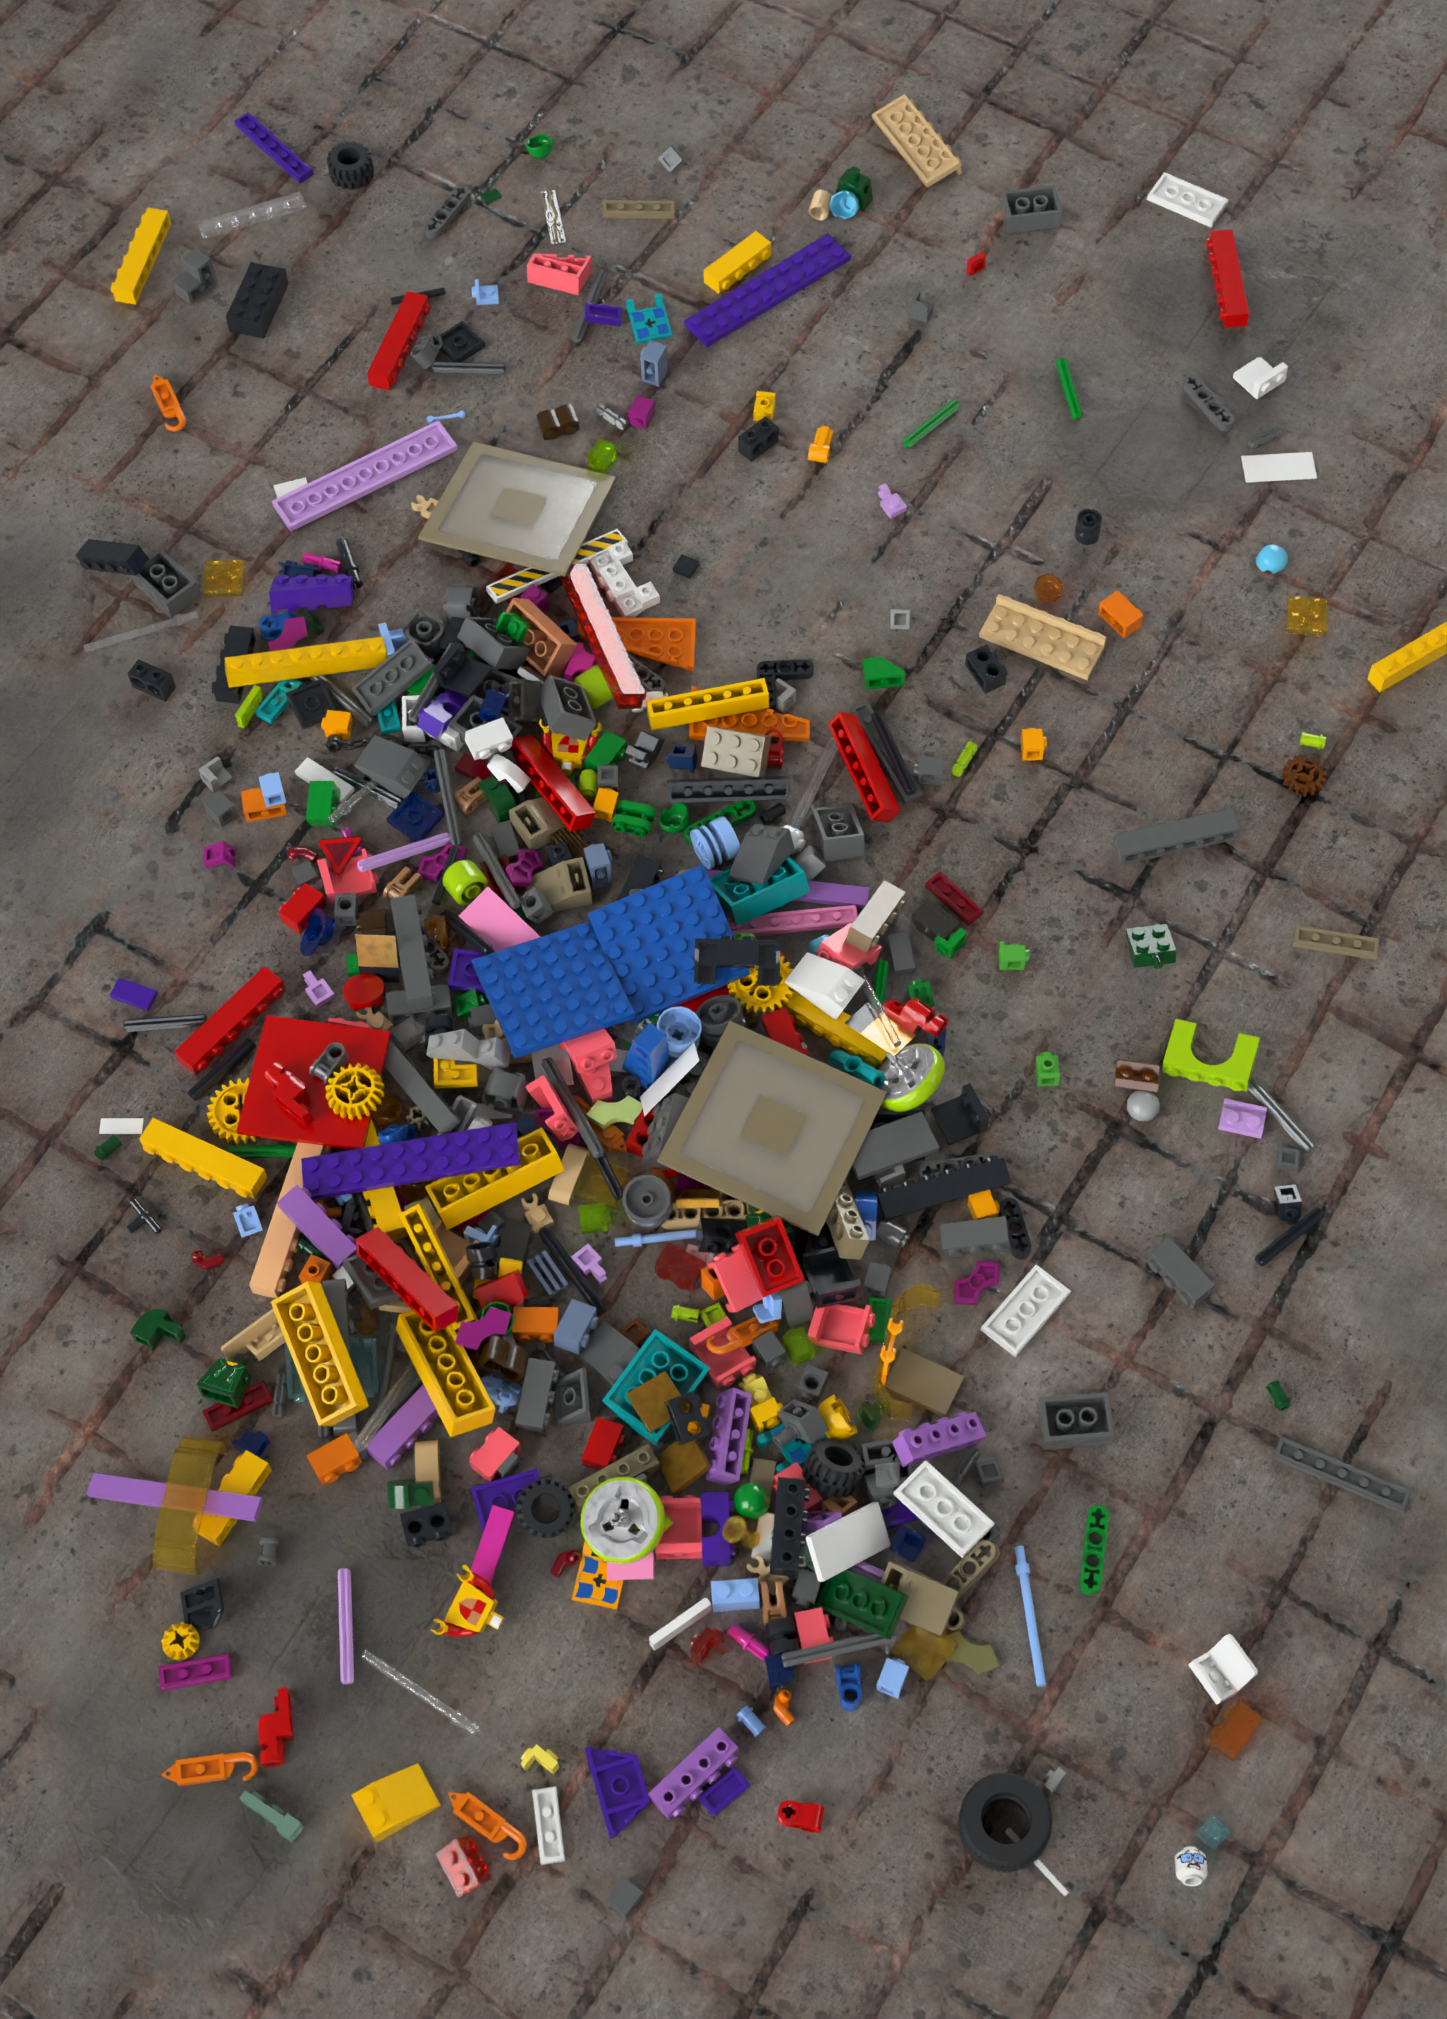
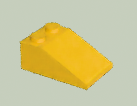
(395, 1801)

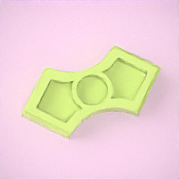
(607, 1113)

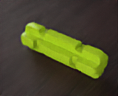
(964, 759)

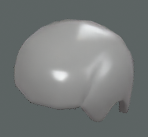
(1143, 1105)

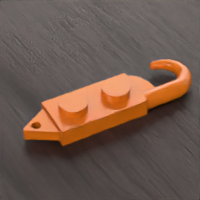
(168, 402)
(609, 1137)
(743, 1335)
(209, 1768)
(487, 1822)

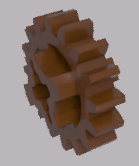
(1304, 775)

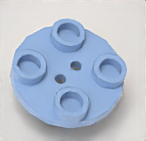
(501, 1391)

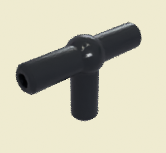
(144, 1217)

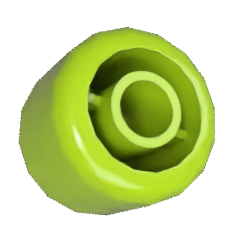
(595, 686)
(464, 881)

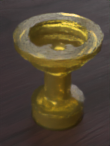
(735, 1530)

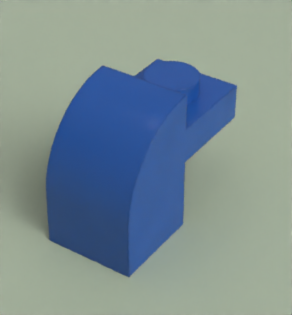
(867, 1206)

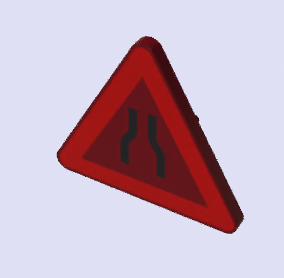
(339, 851)

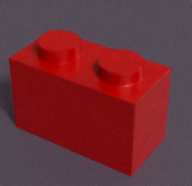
(299, 907)
(504, 1289)
(603, 1444)

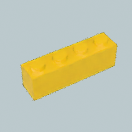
(737, 262)
(244, 1479)

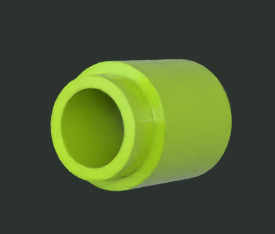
(588, 784)

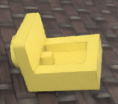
(757, 1387)
(545, 1758)

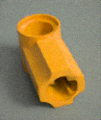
(820, 448)

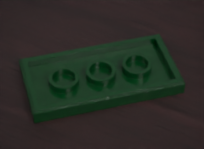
(863, 1602)

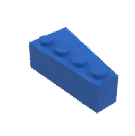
(648, 1056)

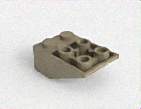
(535, 822)
(564, 885)
(928, 1600)

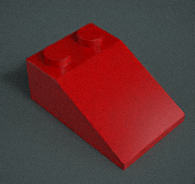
(770, 1256)

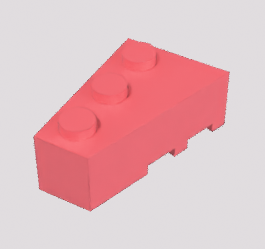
(559, 273)
(596, 1082)

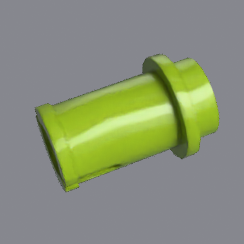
(1313, 740)
(685, 1313)

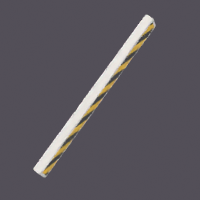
(524, 579)

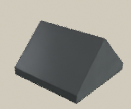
(572, 1399)

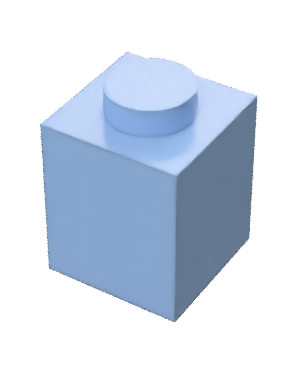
(272, 789)
(892, 1677)

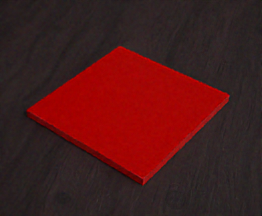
(296, 1047)

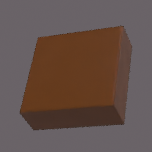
(635, 1332)

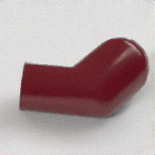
(304, 851)
(206, 1262)
(564, 1560)

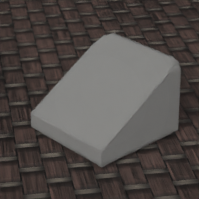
(900, 619)

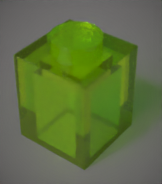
(601, 455)
(594, 1218)
(798, 1345)

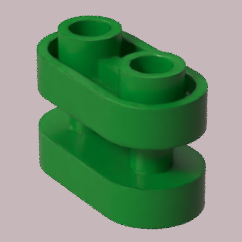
(633, 818)

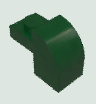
(498, 796)
(152, 1325)
(407, 1494)

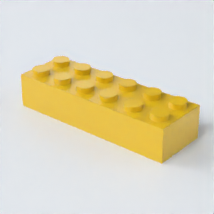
(473, 1193)
(319, 1354)
(446, 1375)

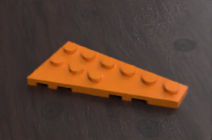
(658, 639)
(757, 721)

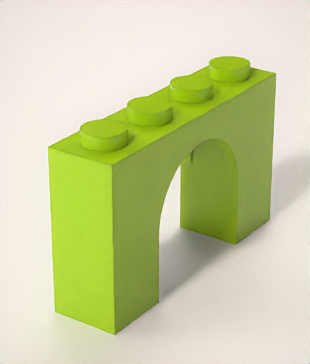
(1233, 1073)

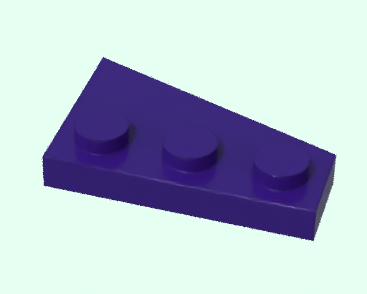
(501, 1493)

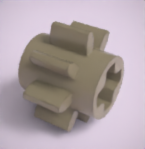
(422, 1122)

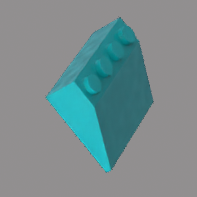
(748, 900)
(652, 1359)

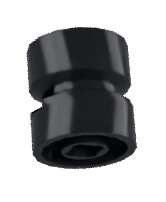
(1088, 526)
(436, 1025)
(482, 1261)
(782, 1634)

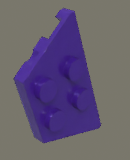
(618, 1787)

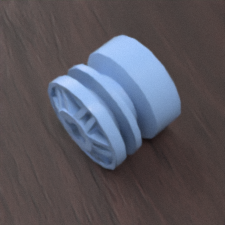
(714, 843)
(681, 1028)

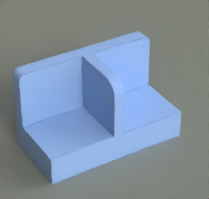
(392, 639)

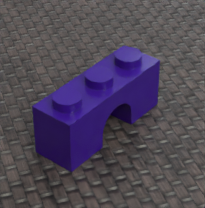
(440, 712)
(716, 1509)

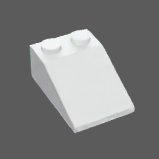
(824, 983)

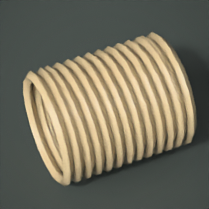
(820, 205)

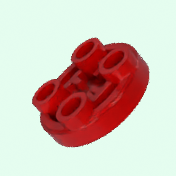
(364, 991)

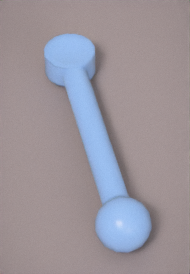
(430, 419)

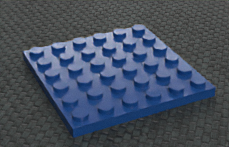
(653, 941)
(552, 989)

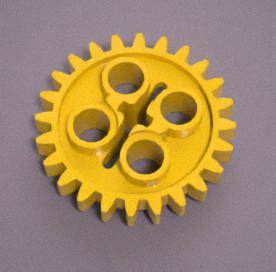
(775, 994)
(222, 1114)

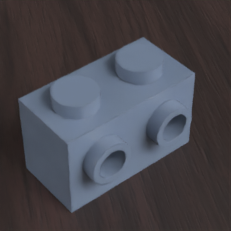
(653, 363)
(598, 865)
(576, 1326)

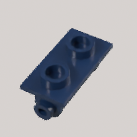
(291, 569)

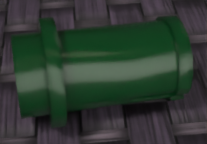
(104, 1150)
(307, 1247)
(1279, 1397)

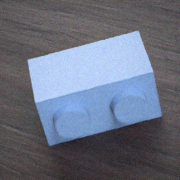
(735, 1594)

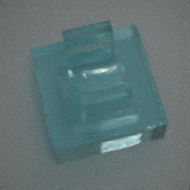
(1213, 1832)

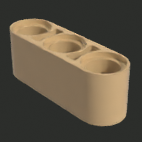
(566, 1181)
(428, 1465)

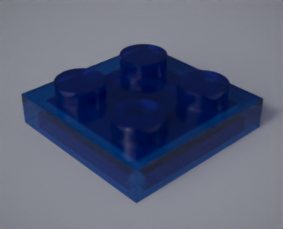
(415, 817)

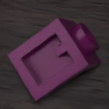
(219, 854)

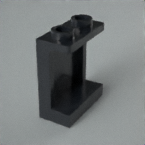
(829, 1277)

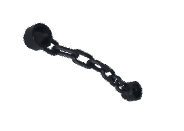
(335, 742)

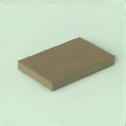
(924, 1382)

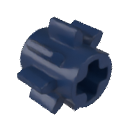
(431, 781)

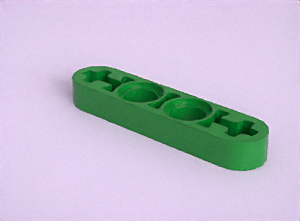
(731, 810)
(1094, 1550)

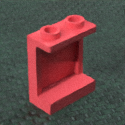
(349, 881)
(840, 952)
(591, 1050)
(547, 1097)
(736, 1279)
(842, 1327)
(723, 1367)
(684, 1536)

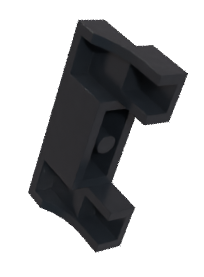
(737, 954)

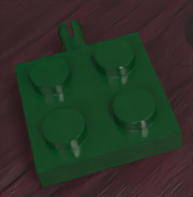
(1151, 946)

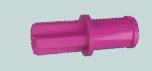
(322, 562)
(748, 1641)

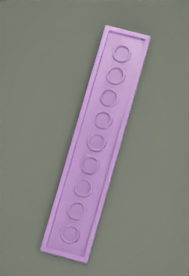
(364, 475)

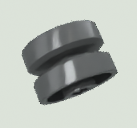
(715, 1016)
(641, 1190)

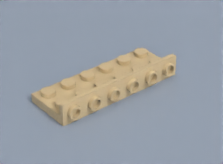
(917, 140)
(1043, 637)

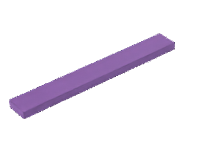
(828, 893)
(152, 1494)

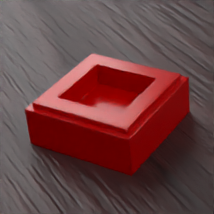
(976, 263)

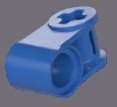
(276, 625)
(397, 1133)
(849, 1681)

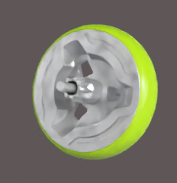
(911, 1086)
(604, 1506)

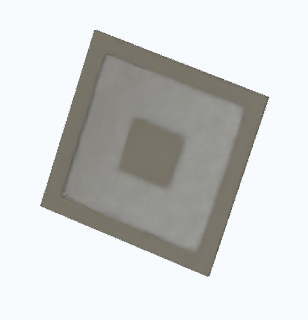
(518, 508)
(772, 1127)

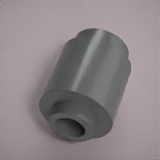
(893, 1234)

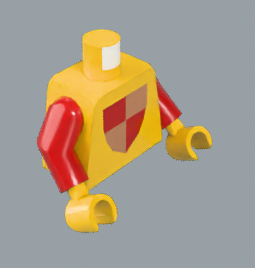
(568, 752)
(471, 1608)

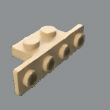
(258, 1338)

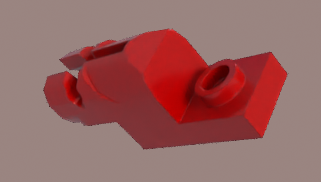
(916, 1016)
(288, 1092)
(275, 1729)

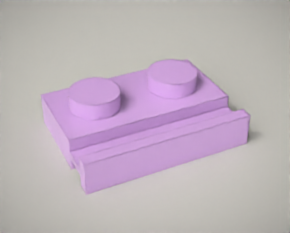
(1242, 1118)

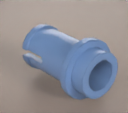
(751, 1720)

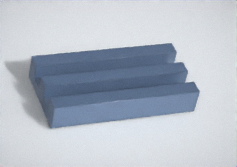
(538, 1259)

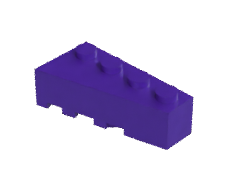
(310, 592)

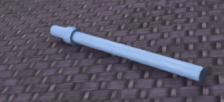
(638, 1239)
(1023, 1572)

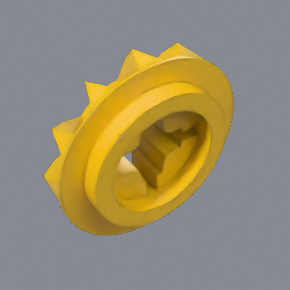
(190, 1643)

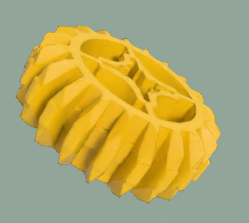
(347, 1082)

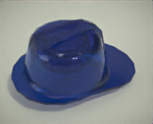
(318, 931)

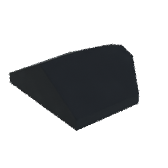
(203, 1604)

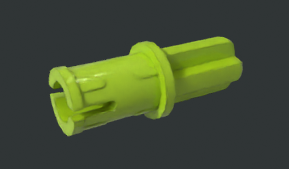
(747, 1451)

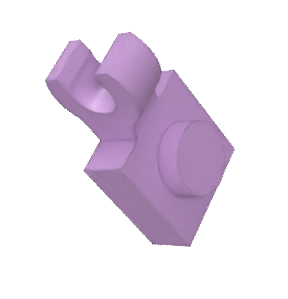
(891, 504)
(318, 990)
(589, 1261)

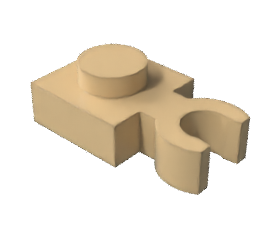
(425, 507)
(375, 1021)
(537, 1215)
(764, 1572)

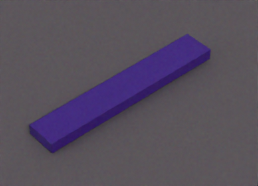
(274, 147)

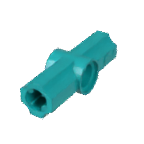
(857, 1068)

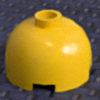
(836, 1419)

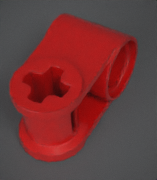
(776, 750)
(806, 1815)

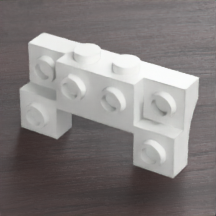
(618, 584)

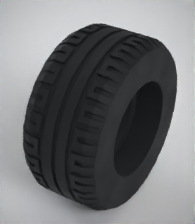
(1023, 1794)

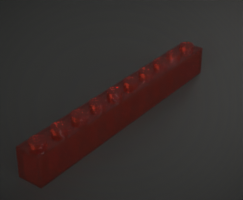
(603, 638)

